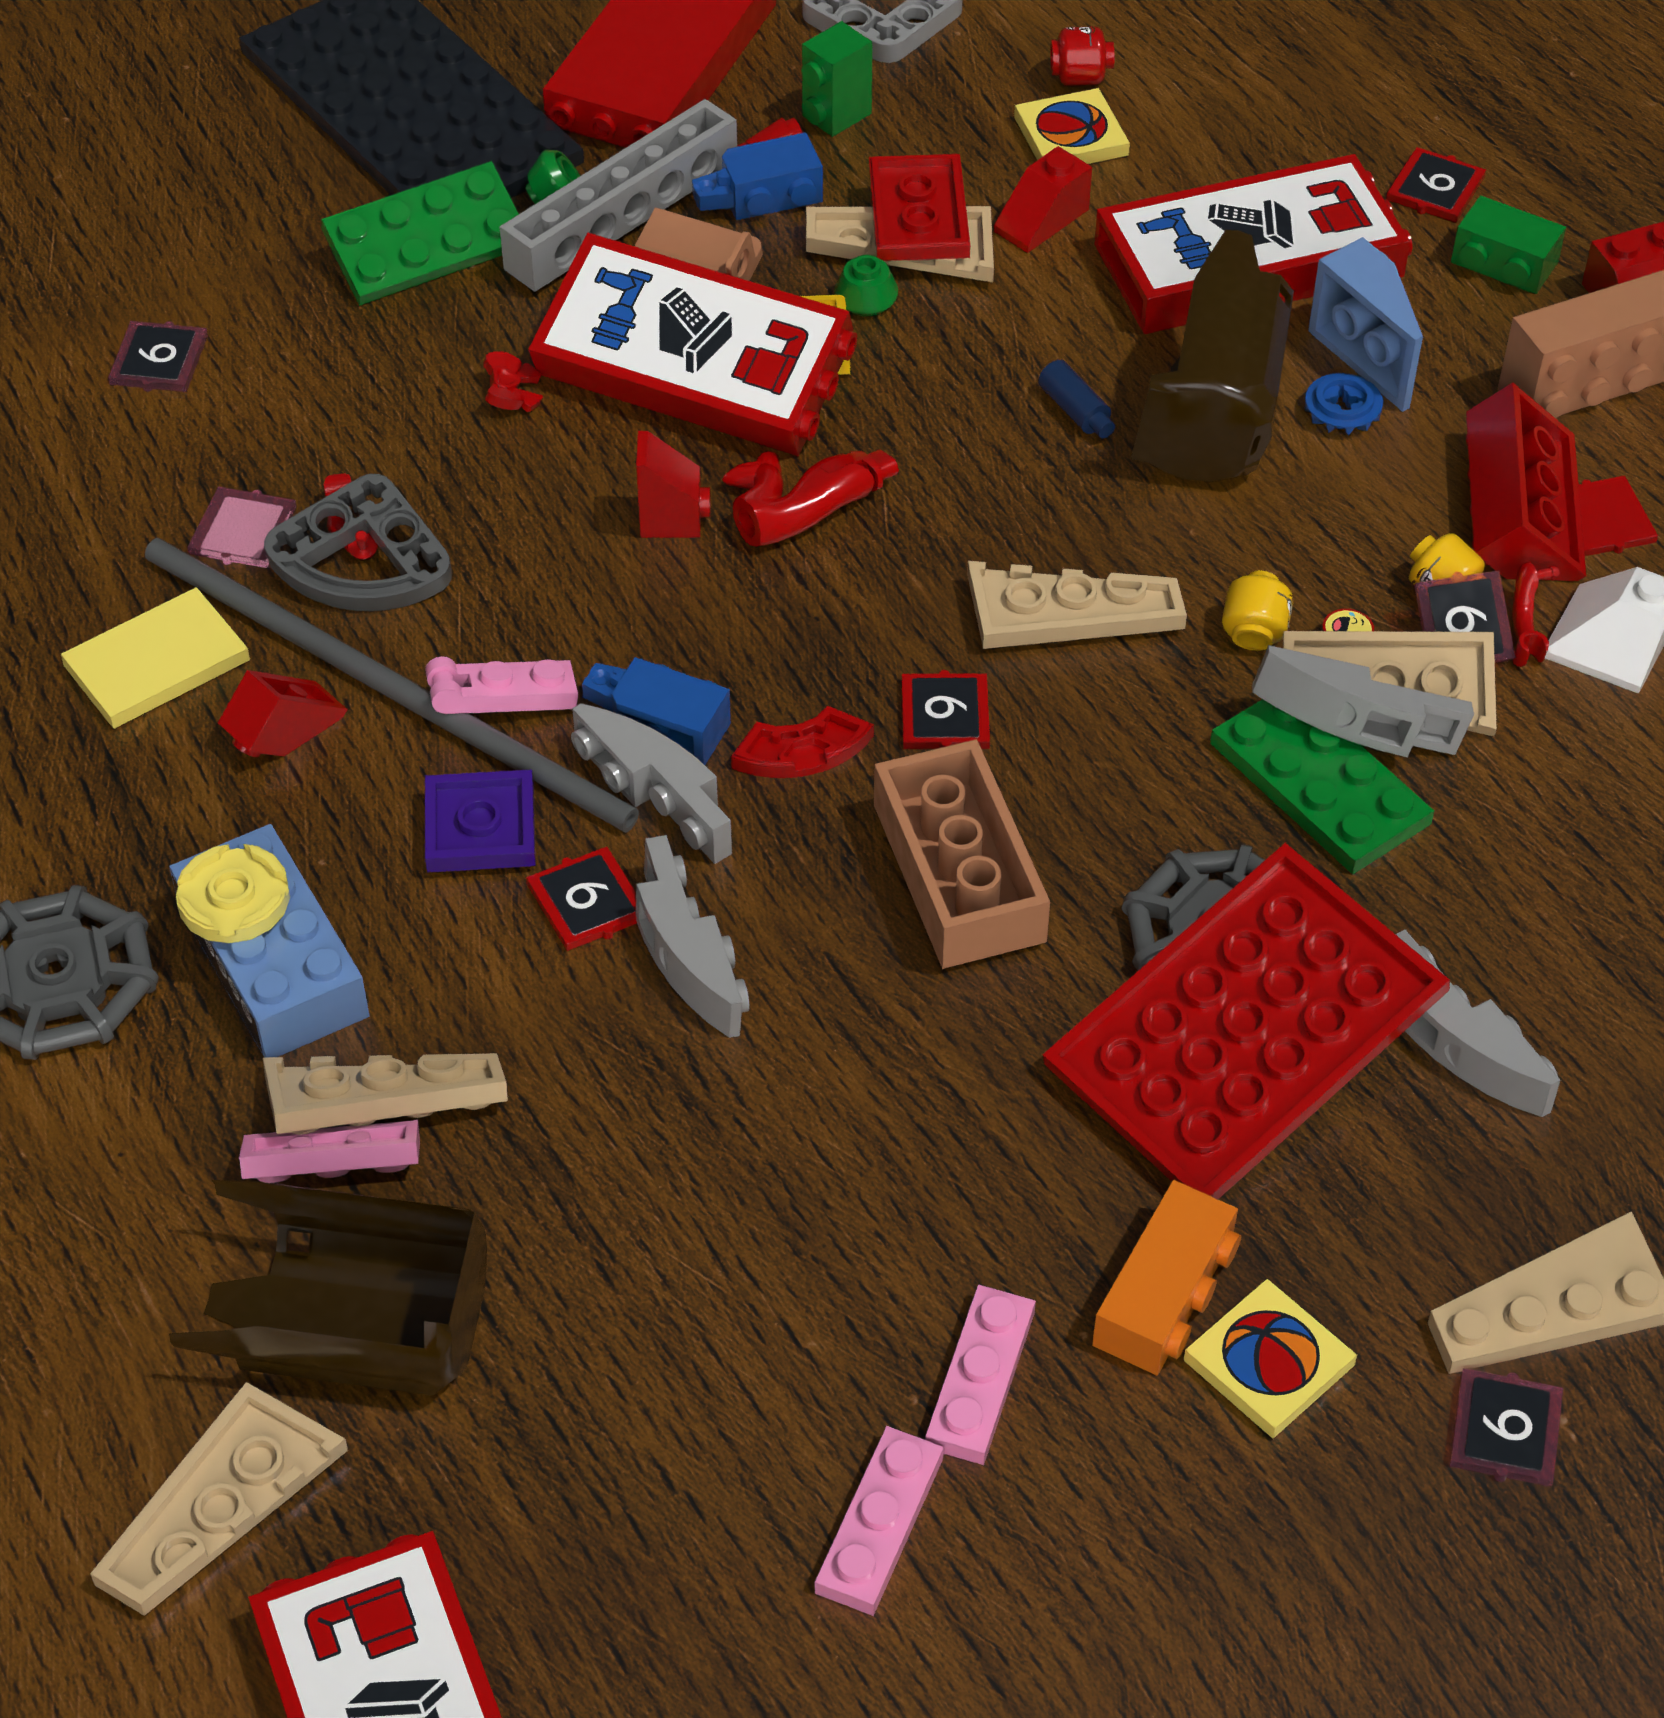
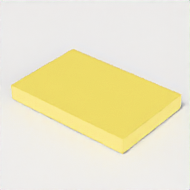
(155, 657)

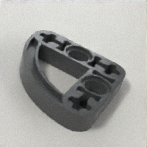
(373, 519)

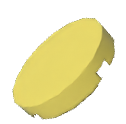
(232, 893)

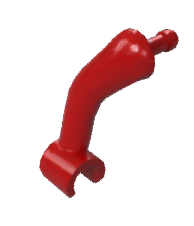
(364, 545)
(1522, 613)

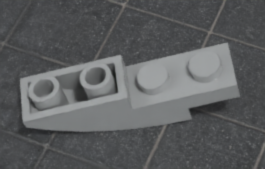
(1352, 706)
(655, 768)
(686, 945)
(1484, 1048)

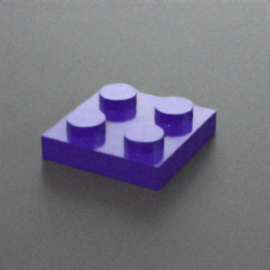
(479, 821)

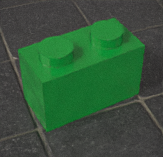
(836, 78)
(1508, 244)

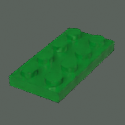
(420, 232)
(1323, 784)

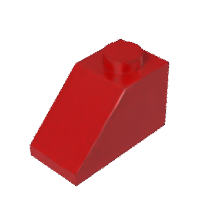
(1045, 199)
(668, 491)
(278, 713)

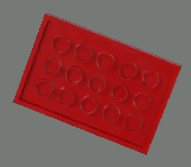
(1246, 1024)

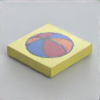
(1074, 122)
(1270, 1358)

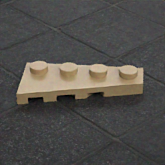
(850, 233)
(1046, 608)
(1432, 662)
(380, 1089)
(1563, 1299)
(221, 1490)

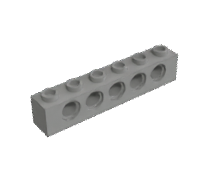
(617, 193)

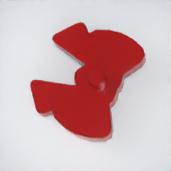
(505, 376)

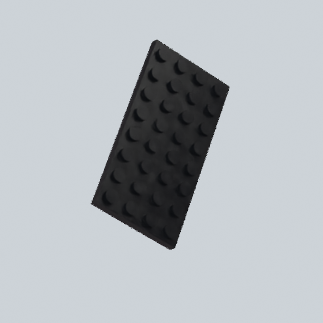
(403, 93)

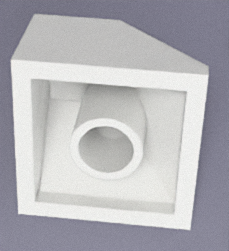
(1613, 628)

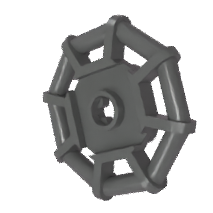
(1189, 902)
(51, 931)

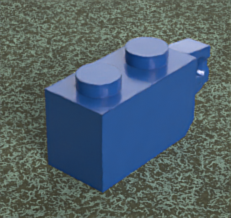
(763, 178)
(666, 700)

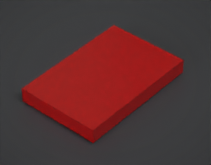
(919, 207)

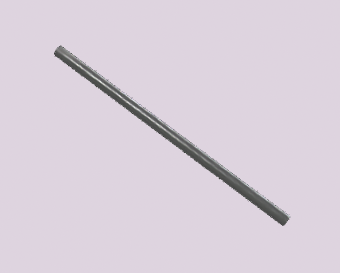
(392, 685)

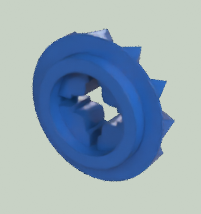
(1357, 394)

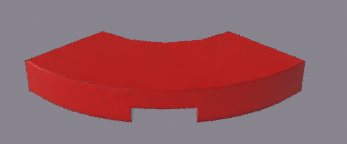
(803, 747)

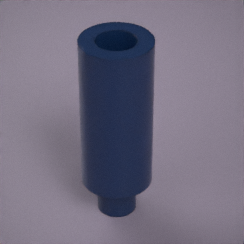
(1076, 398)

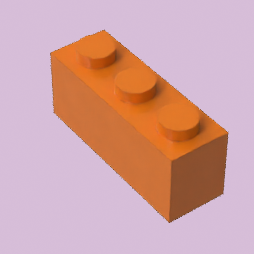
(1167, 1278)

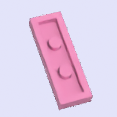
(330, 1151)
(981, 1374)
(879, 1520)

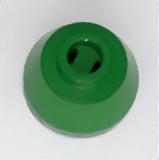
(549, 174)
(867, 286)

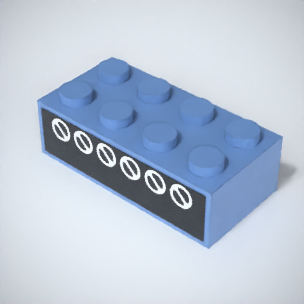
(293, 978)

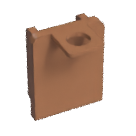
(701, 243)

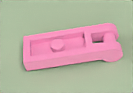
(501, 686)

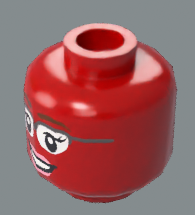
(1081, 56)

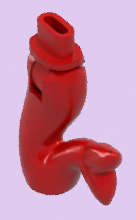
(768, 517)

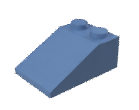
(1368, 319)

